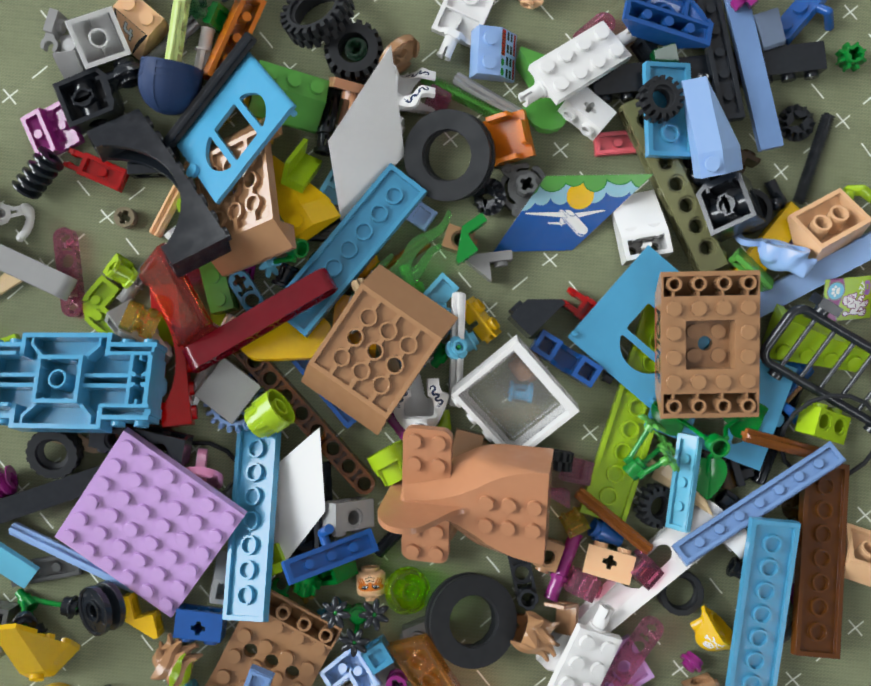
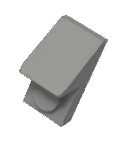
(68, 59)
(482, 261)

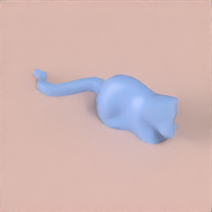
(781, 255)

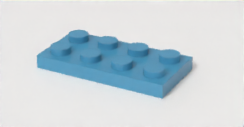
(670, 137)

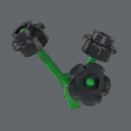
(29, 603)

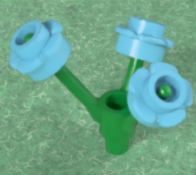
(455, 347)

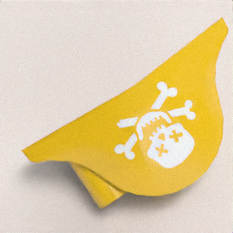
(712, 631)

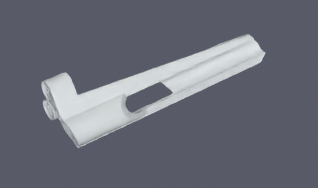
(629, 600)

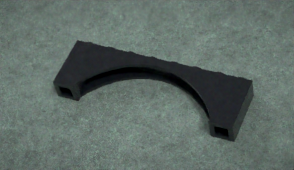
(197, 233)

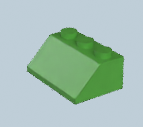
(305, 91)

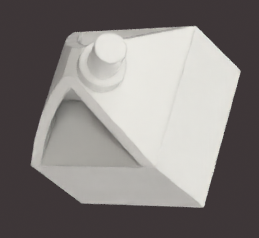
(98, 37)

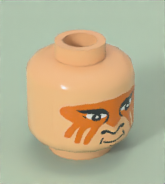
(370, 582)

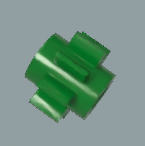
(850, 57)
(307, 587)

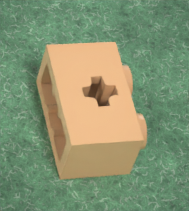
(619, 572)

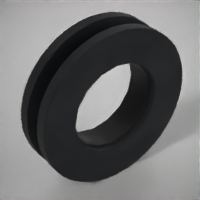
(418, 148)
(502, 624)

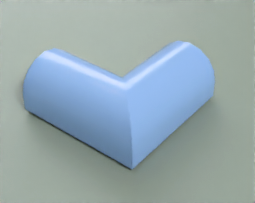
(349, 668)

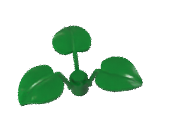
(711, 470)

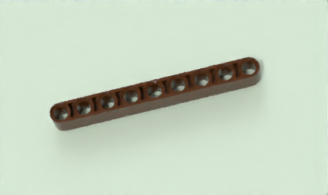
(307, 425)

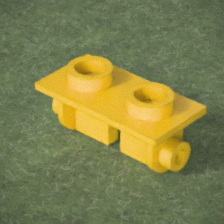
(487, 326)

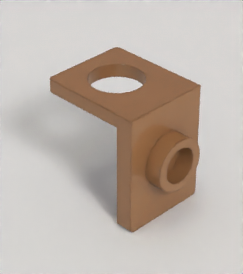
(566, 615)

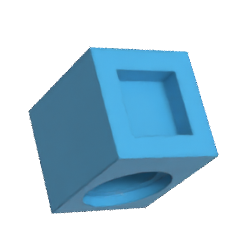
(377, 654)

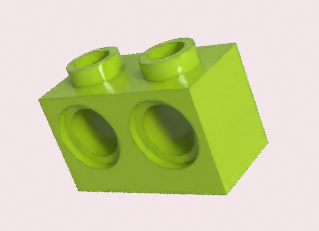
(823, 423)

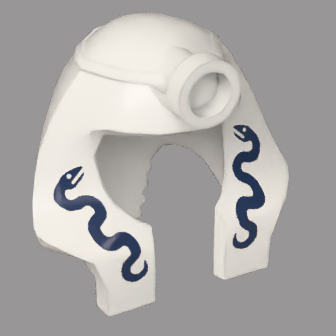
(405, 84)
(417, 408)

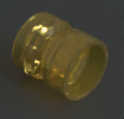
(140, 320)

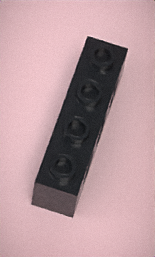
(177, 443)

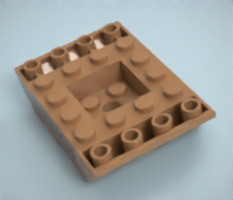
(726, 374)

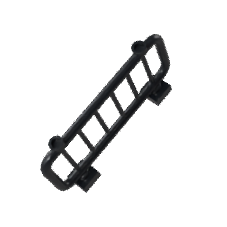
(819, 315)

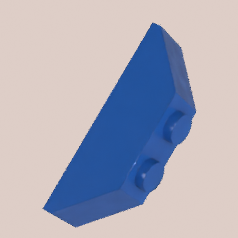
(668, 22)

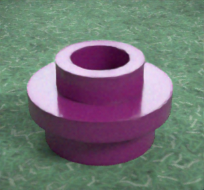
(691, 662)

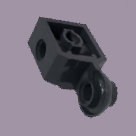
(94, 96)
(728, 204)

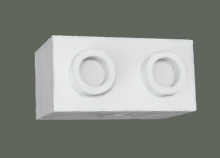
(587, 112)

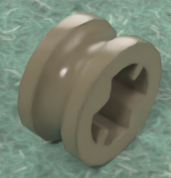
(119, 221)

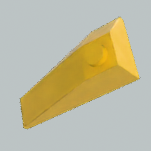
(307, 211)
(35, 653)

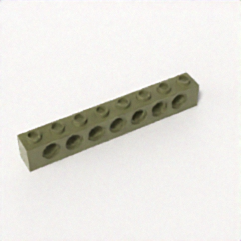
(671, 199)

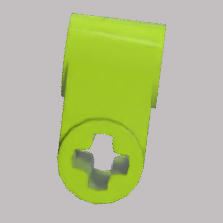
(121, 270)

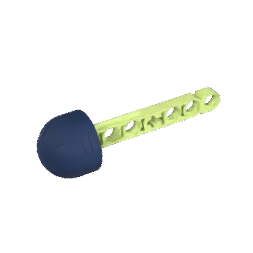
(168, 83)

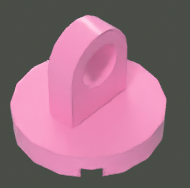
(209, 475)

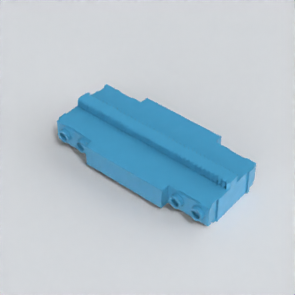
(80, 382)

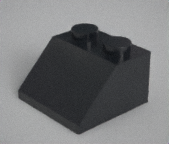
(533, 313)

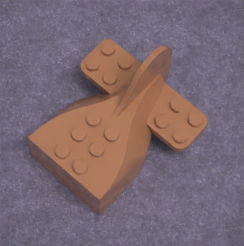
(488, 494)

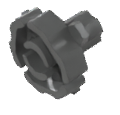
(516, 181)

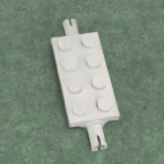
(456, 22)
(577, 64)
(588, 652)

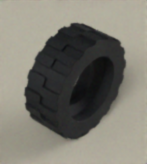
(50, 469)

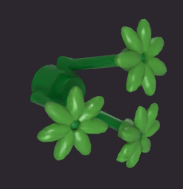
(637, 467)

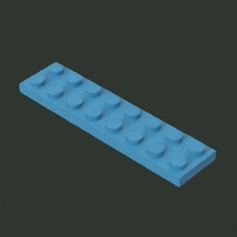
(359, 239)
(252, 542)
(763, 602)

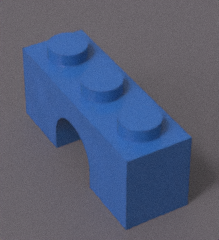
(565, 359)

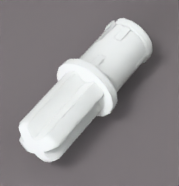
(204, 46)

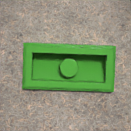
(743, 261)

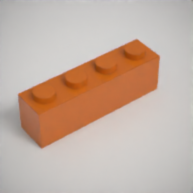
(241, 19)

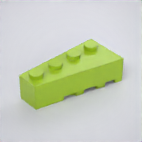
(812, 343)

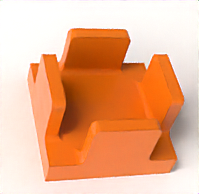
(510, 136)

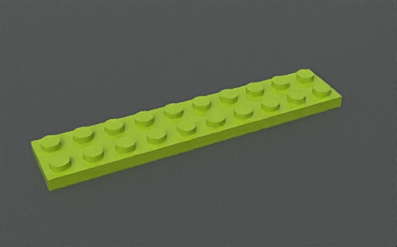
(622, 430)

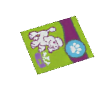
(850, 294)

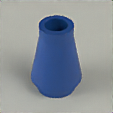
(604, 533)

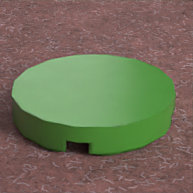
(544, 116)

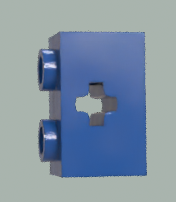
(211, 619)

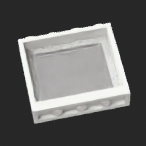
(514, 397)

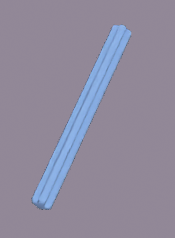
(60, 551)

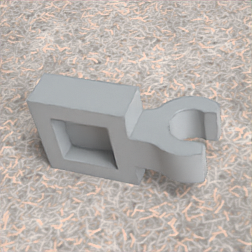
(54, 28)

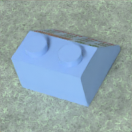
(492, 54)

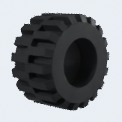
(360, 70)

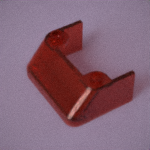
(176, 299)

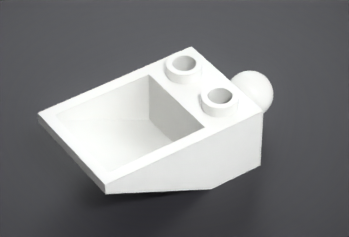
(640, 224)

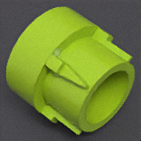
(269, 414)
(388, 463)

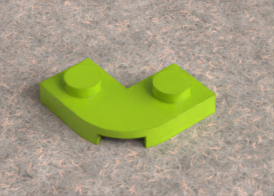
(97, 302)

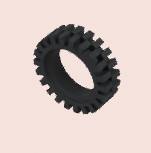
(320, 30)

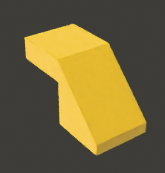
(147, 622)

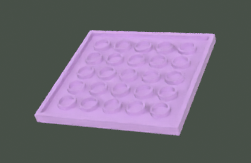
(150, 522)

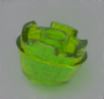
(406, 590)

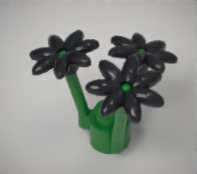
(358, 615)

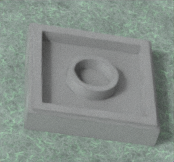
(228, 390)

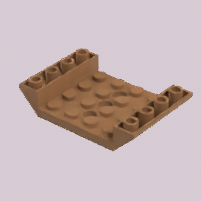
(252, 210)
(405, 328)
(292, 635)

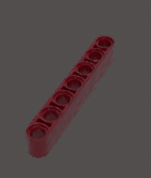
(259, 320)

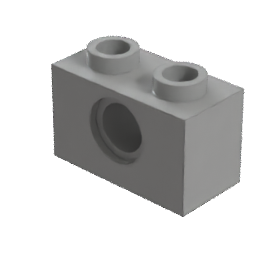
(349, 515)

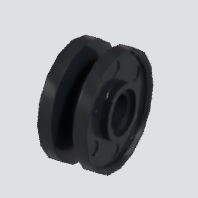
(101, 608)

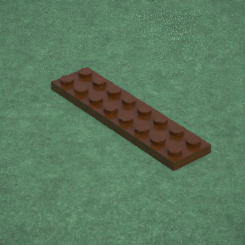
(820, 566)

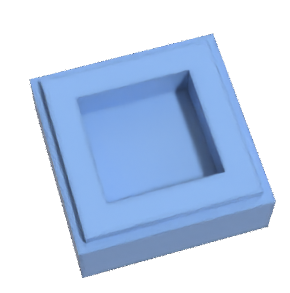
(422, 216)

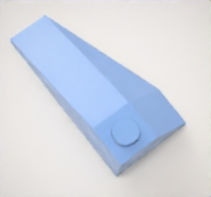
(710, 135)

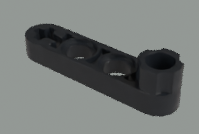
(514, 563)

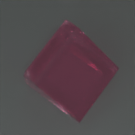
(441, 100)
(561, 495)

